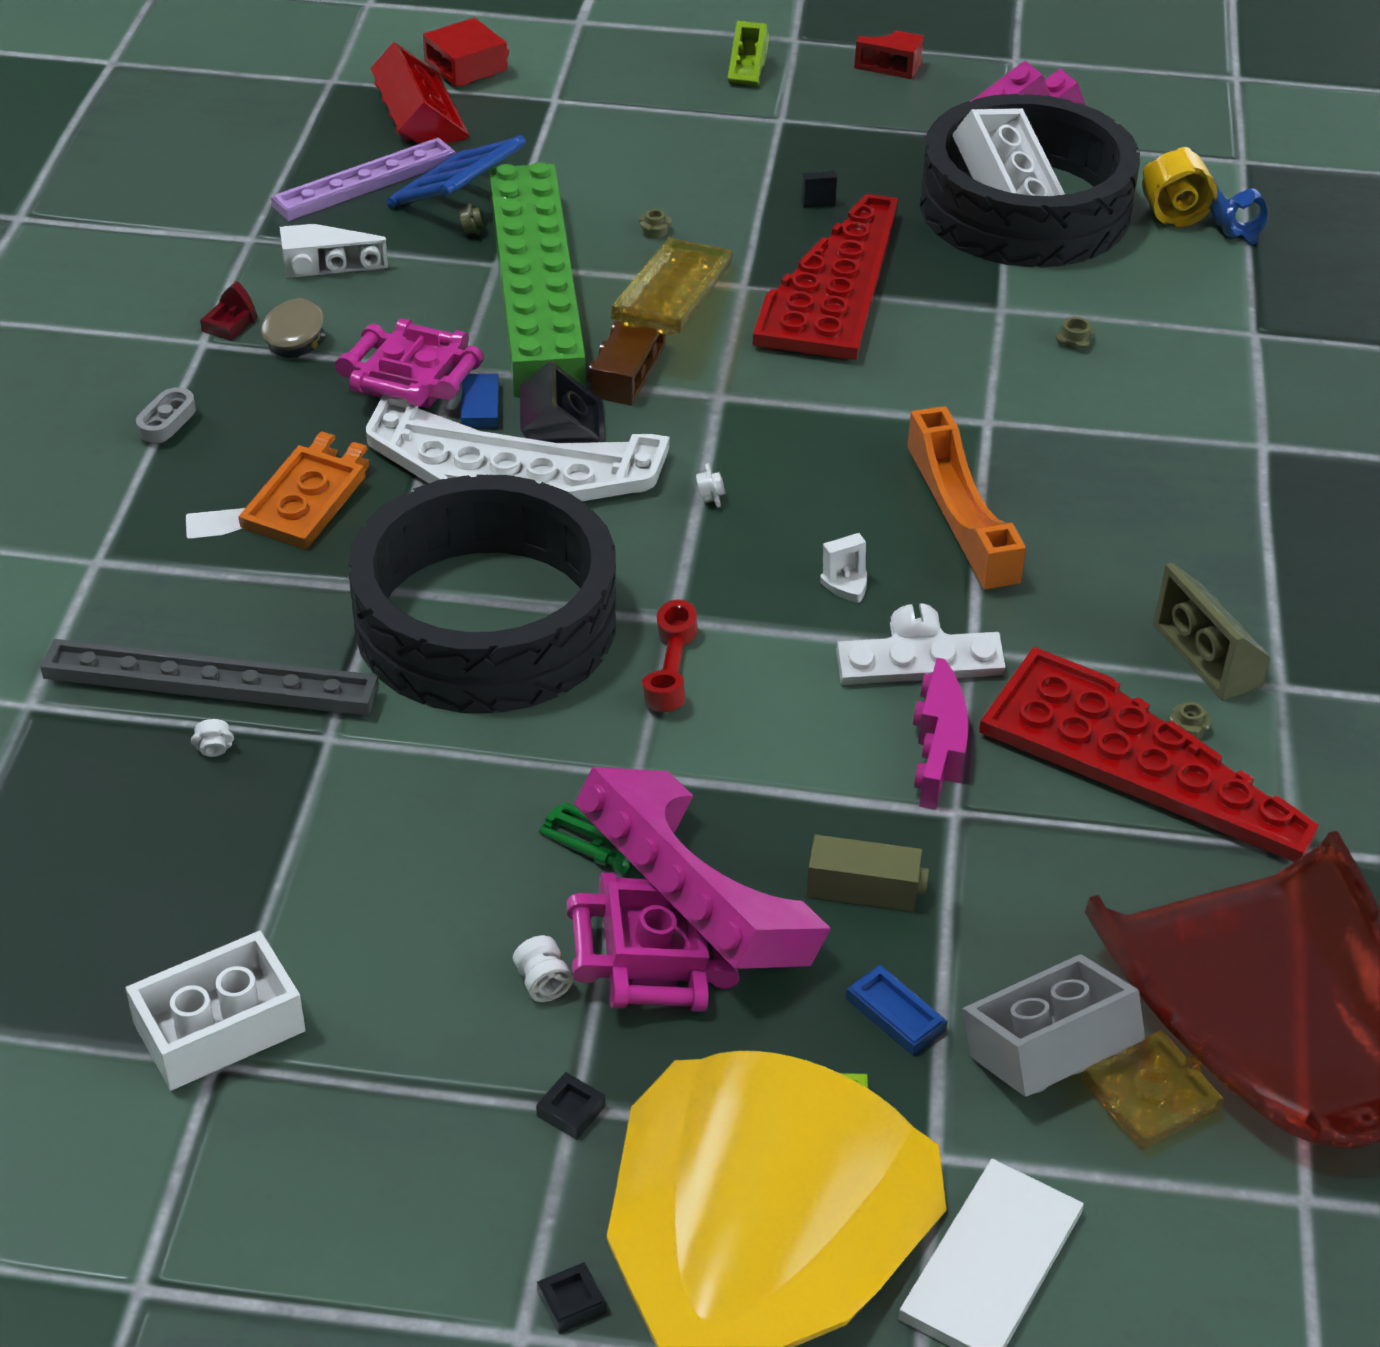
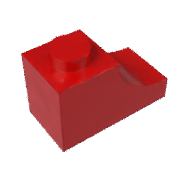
(890, 54)

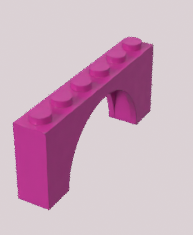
(747, 927)

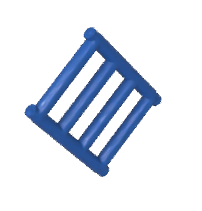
(455, 172)

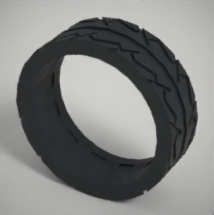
(1026, 227)
(491, 668)

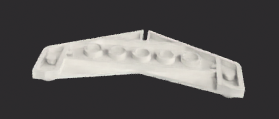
(446, 449)

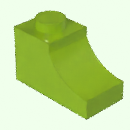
(748, 53)

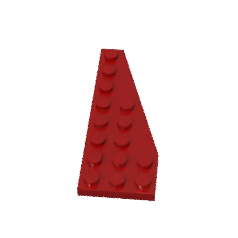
(831, 292)
(1100, 732)

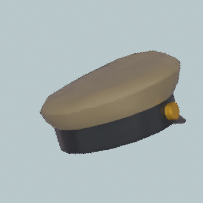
(293, 328)

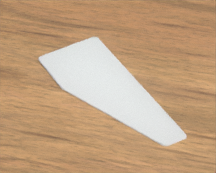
(212, 523)

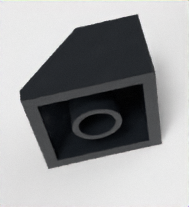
(559, 408)

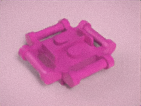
(410, 363)
(646, 944)

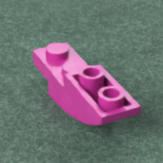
(942, 732)

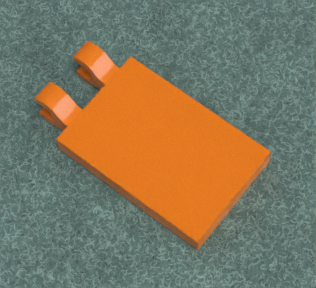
(306, 492)

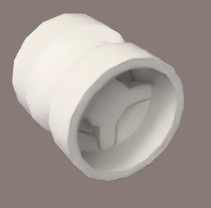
(544, 975)

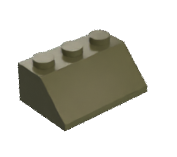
(1208, 636)

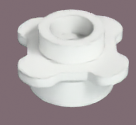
(710, 486)

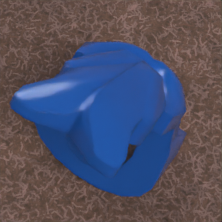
(1225, 212)

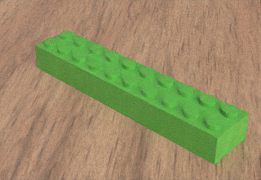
(535, 272)

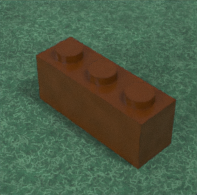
(625, 362)

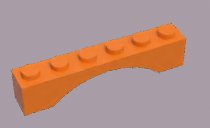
(987, 542)

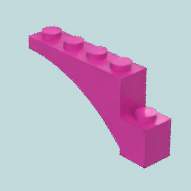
(1028, 80)

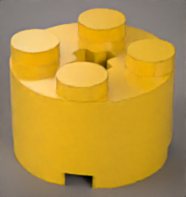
(1179, 187)

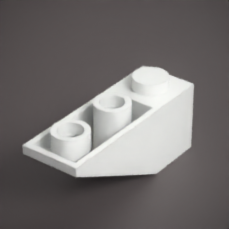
(330, 250)

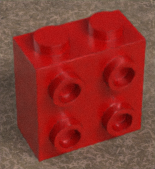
(465, 52)

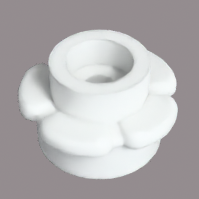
(212, 737)

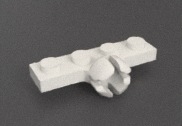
(914, 651)

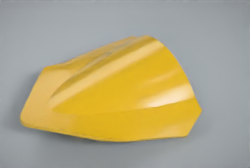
(765, 1200)

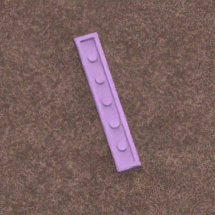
(361, 179)

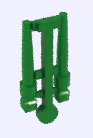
(594, 850)

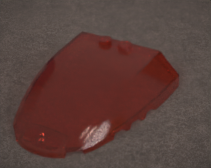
(1271, 990)

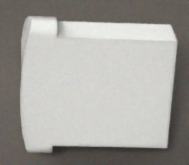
(845, 567)

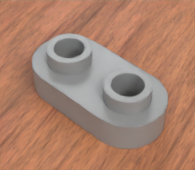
(165, 415)

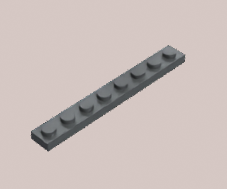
(210, 676)

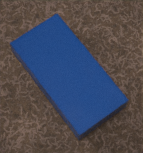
(480, 401)
(896, 1010)

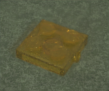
(1153, 1089)

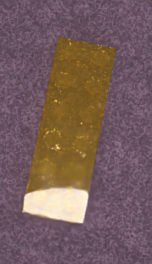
(672, 286)

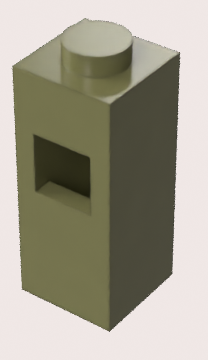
(866, 873)

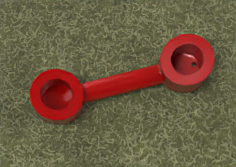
(676, 627)

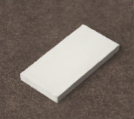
(991, 1260)

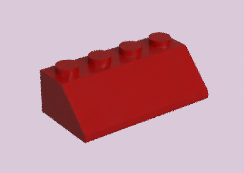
(416, 98)

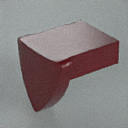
(231, 314)

